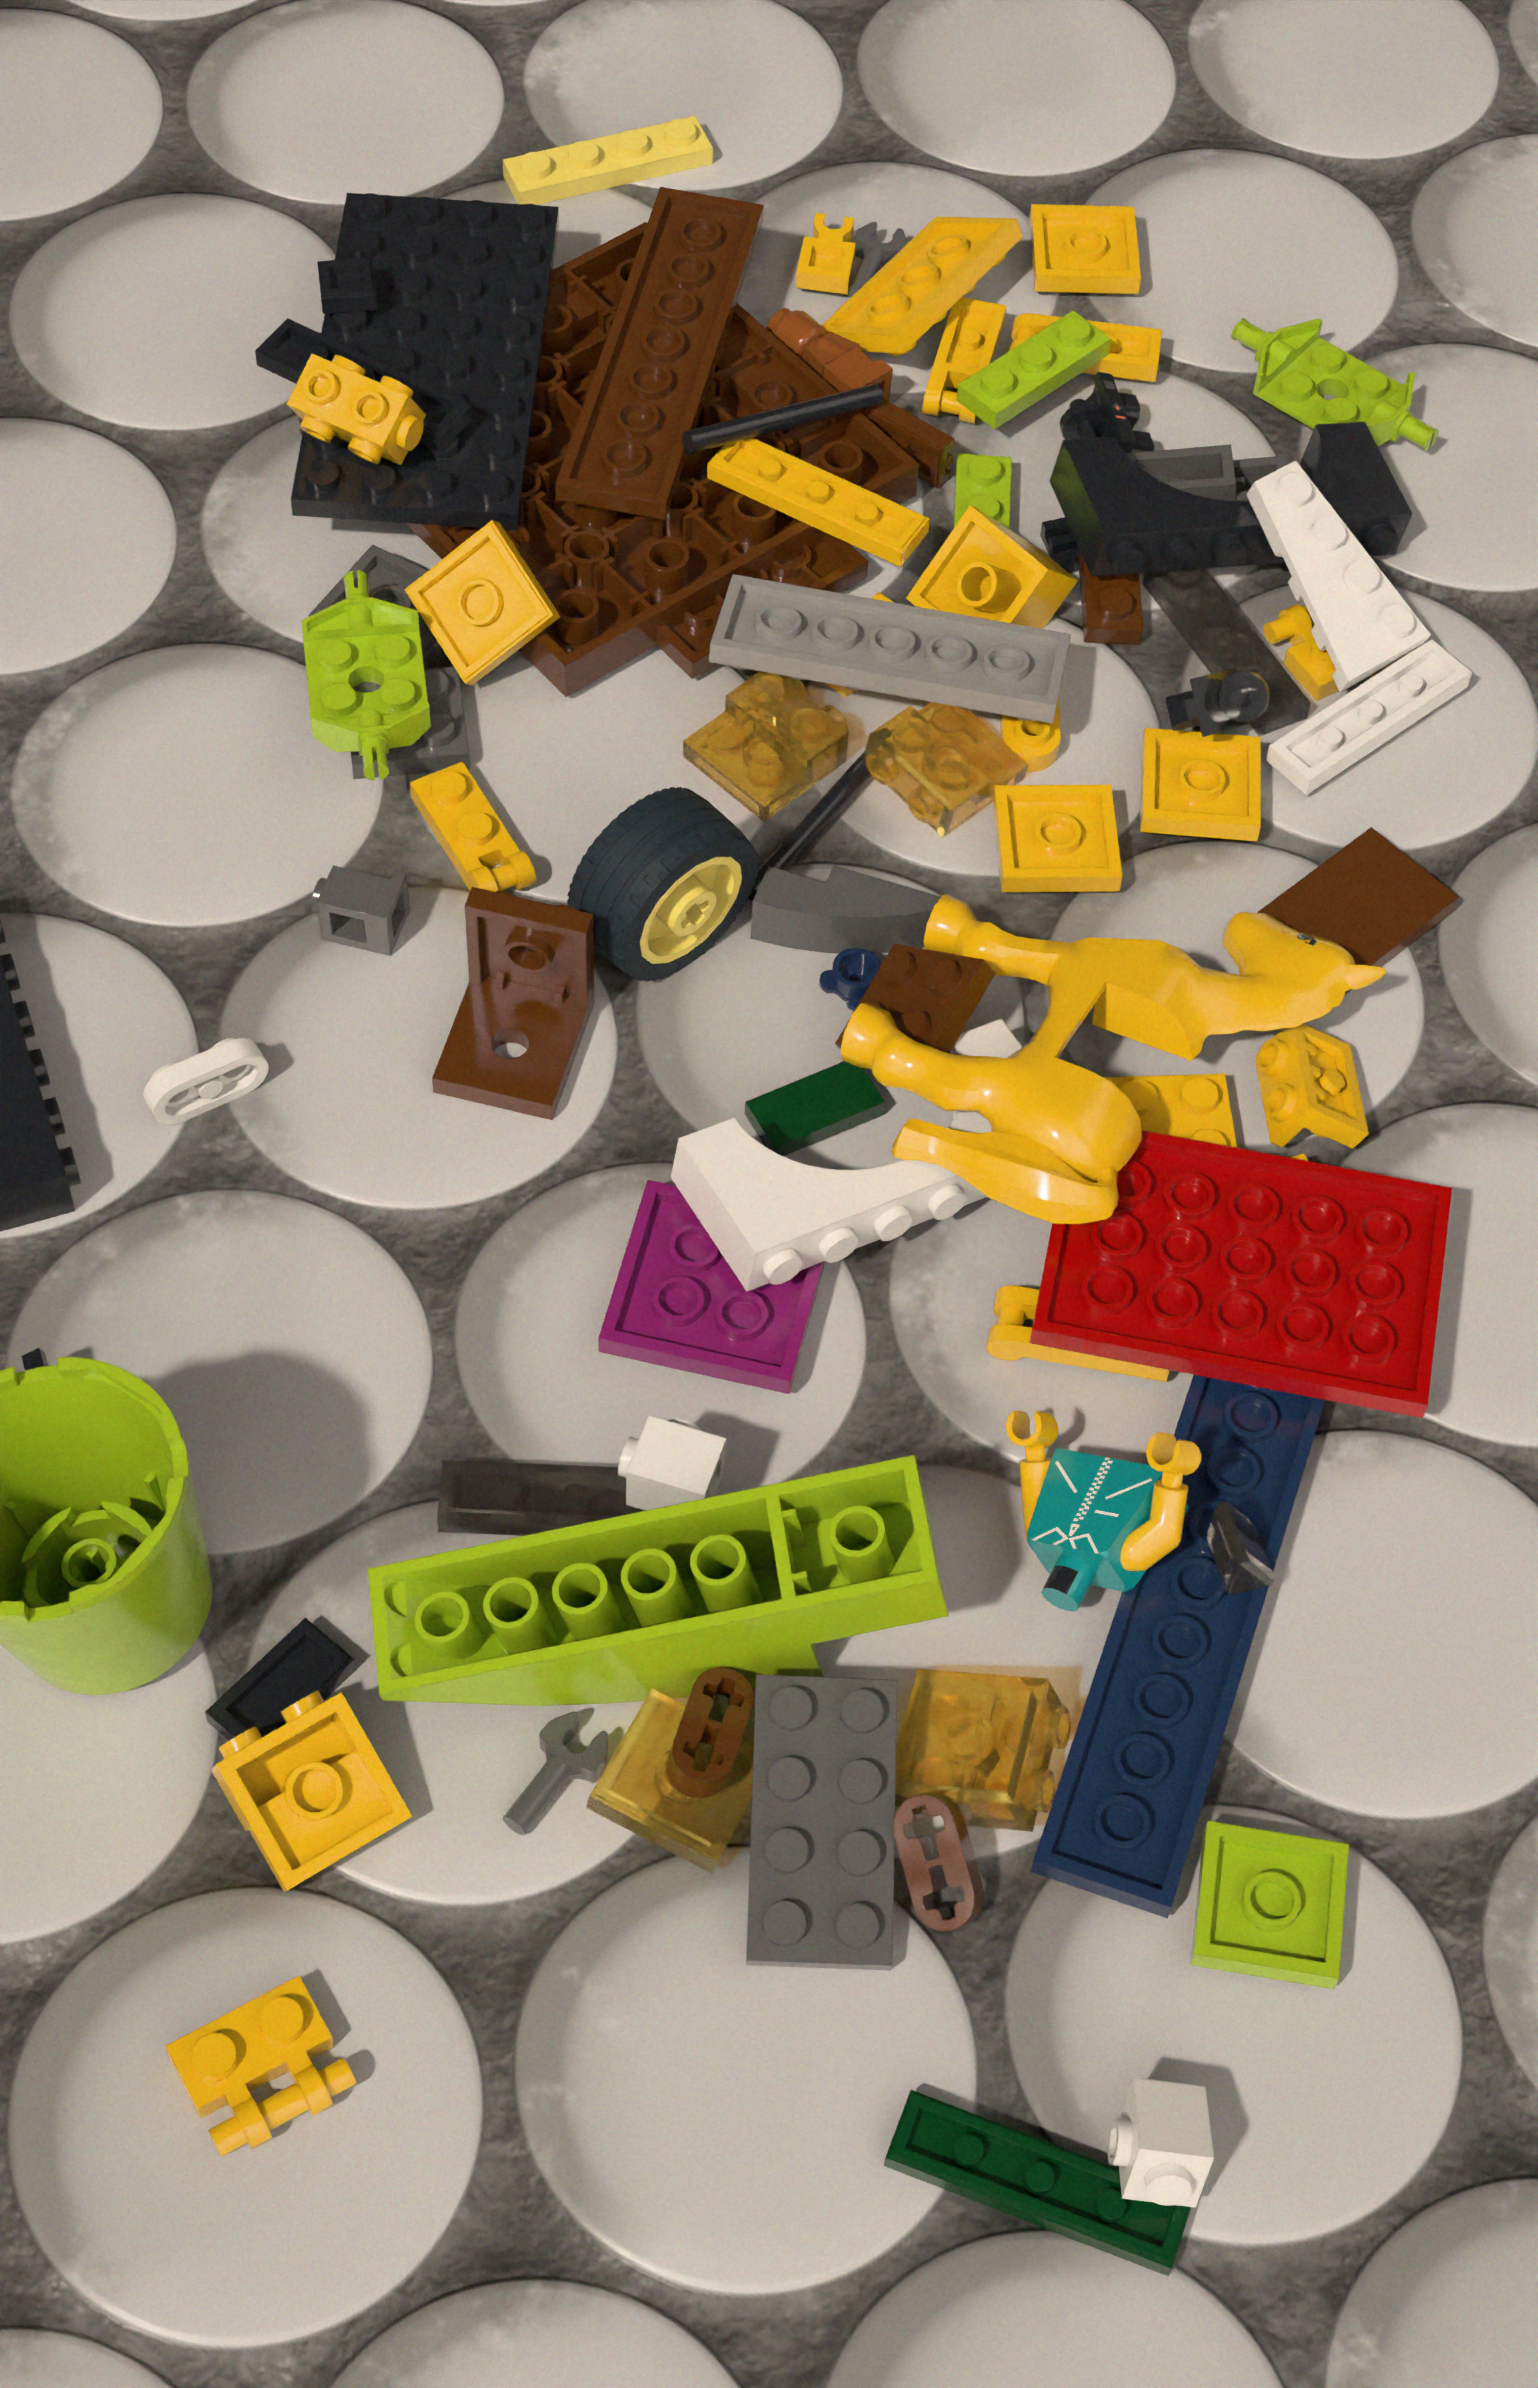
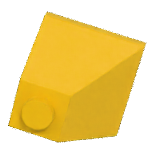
(992, 575)

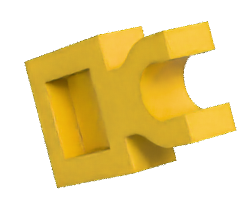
(827, 257)

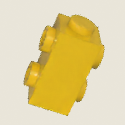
(368, 414)

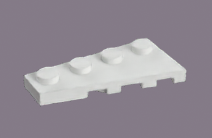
(1345, 592)

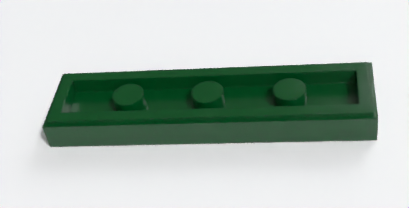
(1032, 2182)

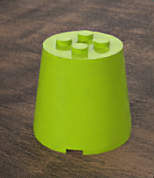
(96, 1529)

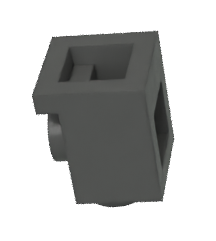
(362, 908)

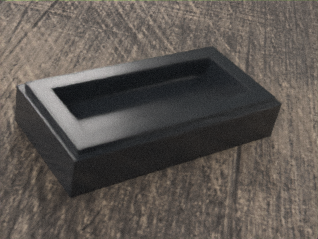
(290, 1671)

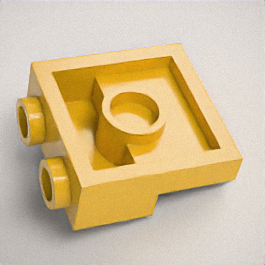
(309, 1788)

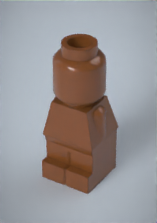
(829, 354)

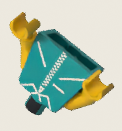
(1096, 1514)

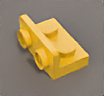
(1311, 1085)

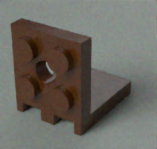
(520, 999)

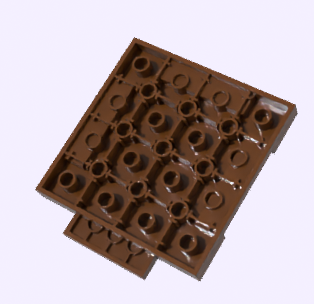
(656, 581)

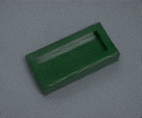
(814, 1108)

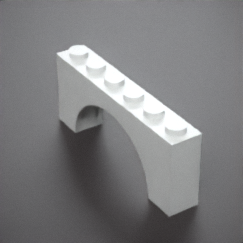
(788, 1216)

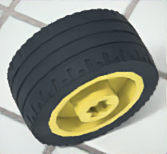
(664, 882)

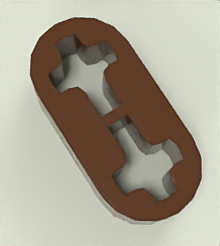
(723, 1736)
(922, 1865)

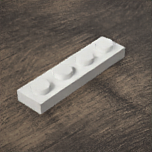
(1368, 716)

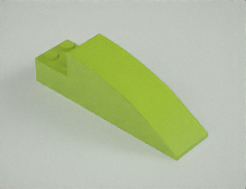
(661, 1594)

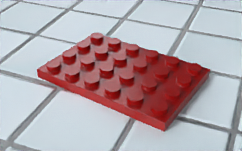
(1256, 1274)

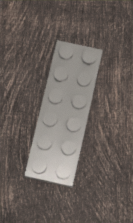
(890, 648)

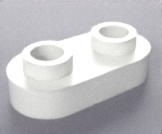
(205, 1080)

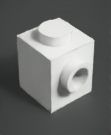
(671, 1464)
(1162, 2142)

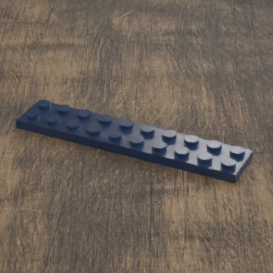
(1175, 1660)

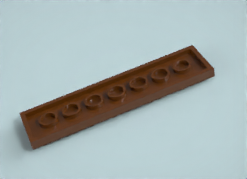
(660, 354)

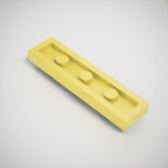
(608, 161)

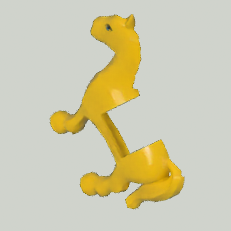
(1061, 1123)

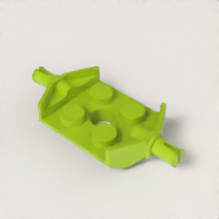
(1302, 366)
(358, 644)

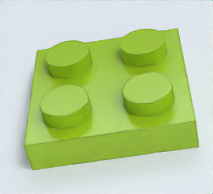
(1270, 1905)

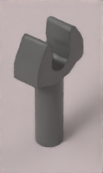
(873, 254)
(559, 1768)

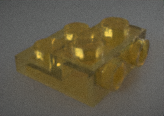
(769, 743)
(941, 763)
(982, 1745)

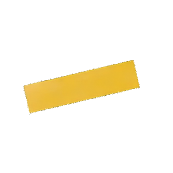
(819, 499)

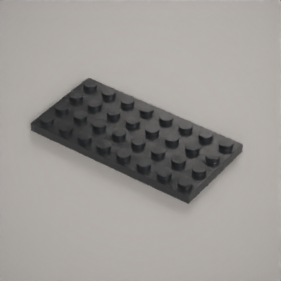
(464, 312)

